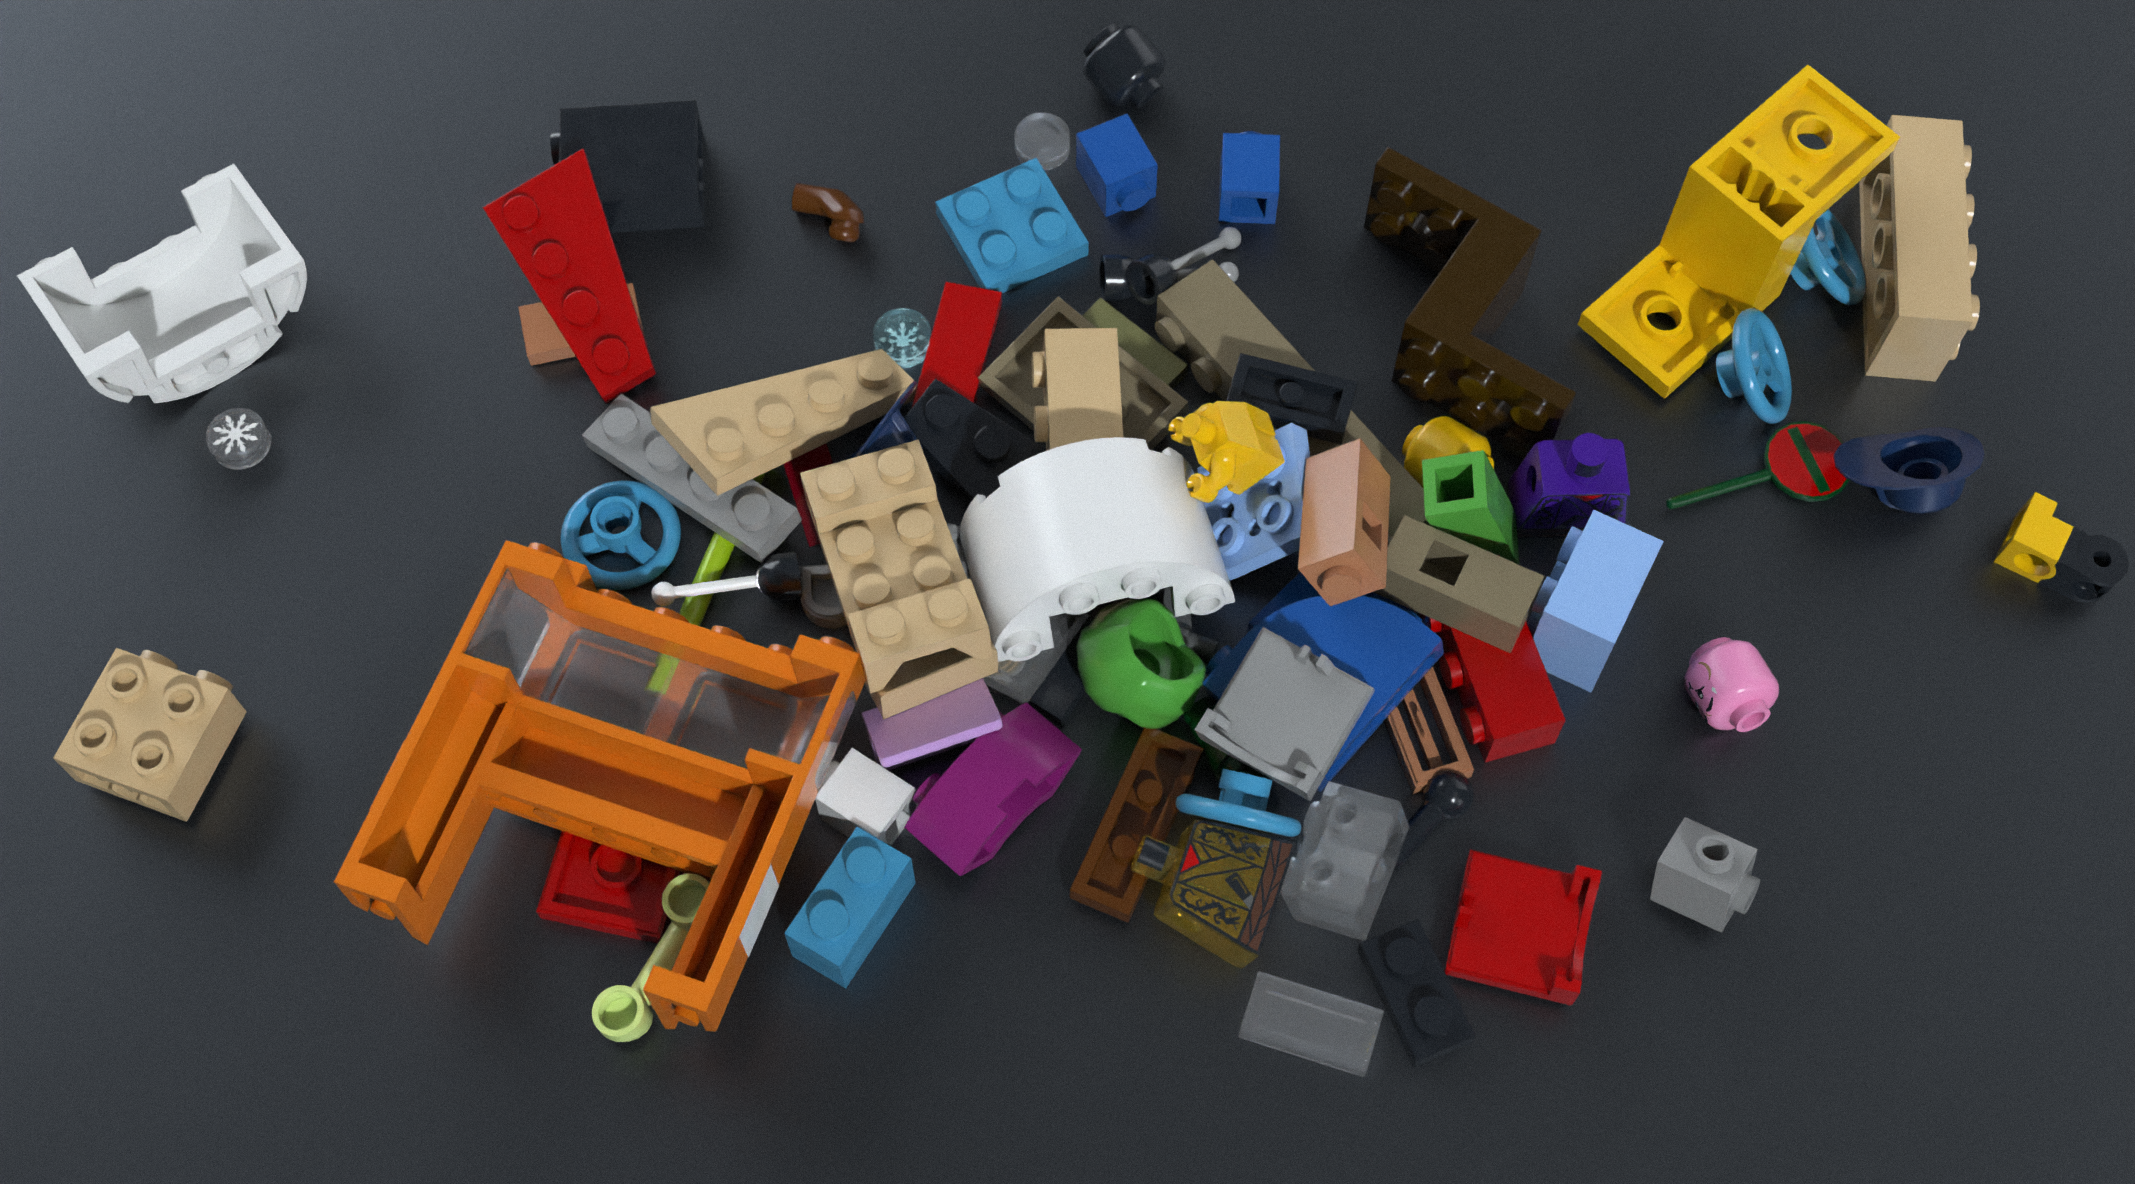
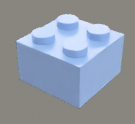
(1590, 597)

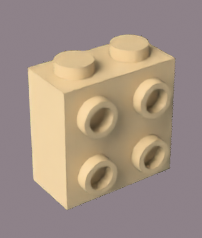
(151, 732)

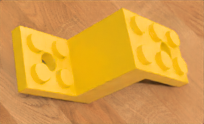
(1737, 228)

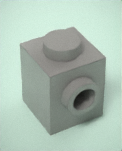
(1705, 875)

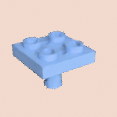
(1265, 515)

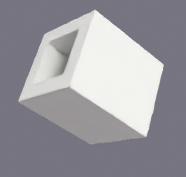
(865, 797)

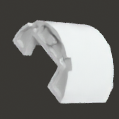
(183, 309)
(1088, 531)

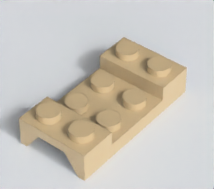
(894, 561)

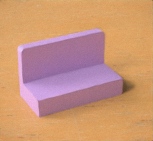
(932, 726)

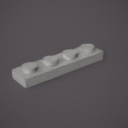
(744, 516)

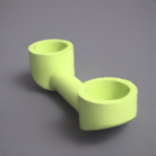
(624, 1011)

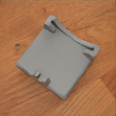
(1286, 713)

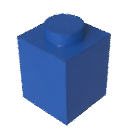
(1116, 165)
(1249, 178)

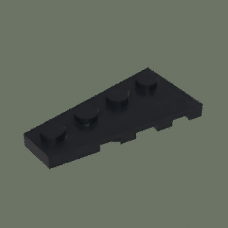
(966, 441)

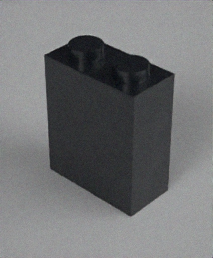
(641, 160)

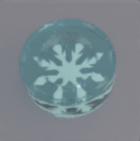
(903, 336)

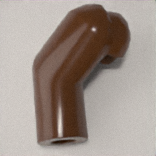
(833, 204)

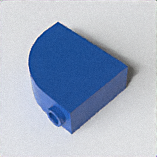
(1359, 637)

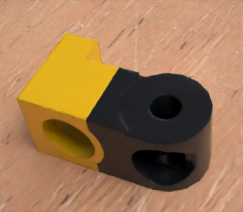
(2061, 554)

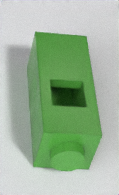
(1482, 520)

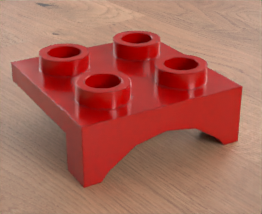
(1522, 926)

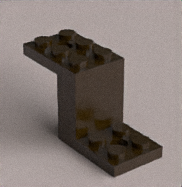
(1482, 273)

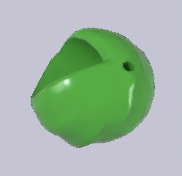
(1138, 663)

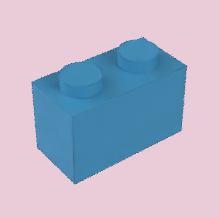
(850, 907)

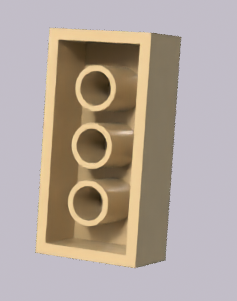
(1918, 251)

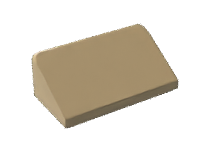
(931, 677)

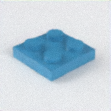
(1012, 227)

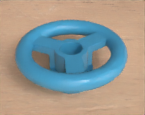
(1831, 261)
(1756, 361)
(615, 506)
(1241, 803)

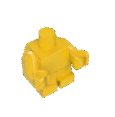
(1229, 442)

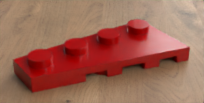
(570, 259)

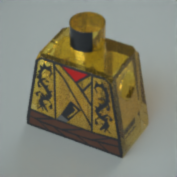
(1218, 885)

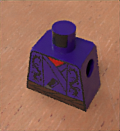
(1567, 481)

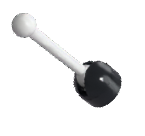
(776, 578)

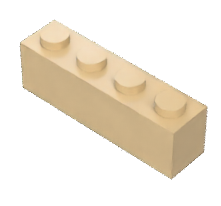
(1079, 386)

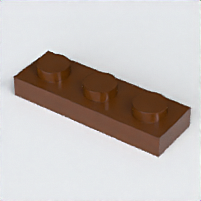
(1140, 805)

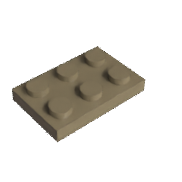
(1145, 398)

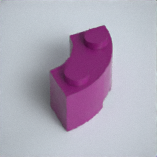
(991, 789)

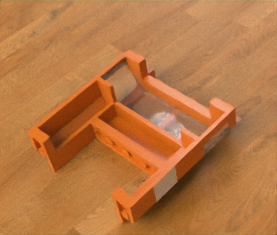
(622, 736)

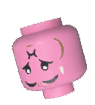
(1731, 684)

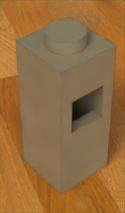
(1459, 583)

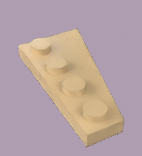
(769, 421)

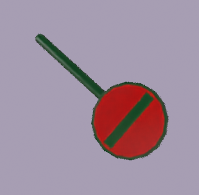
(1797, 462)

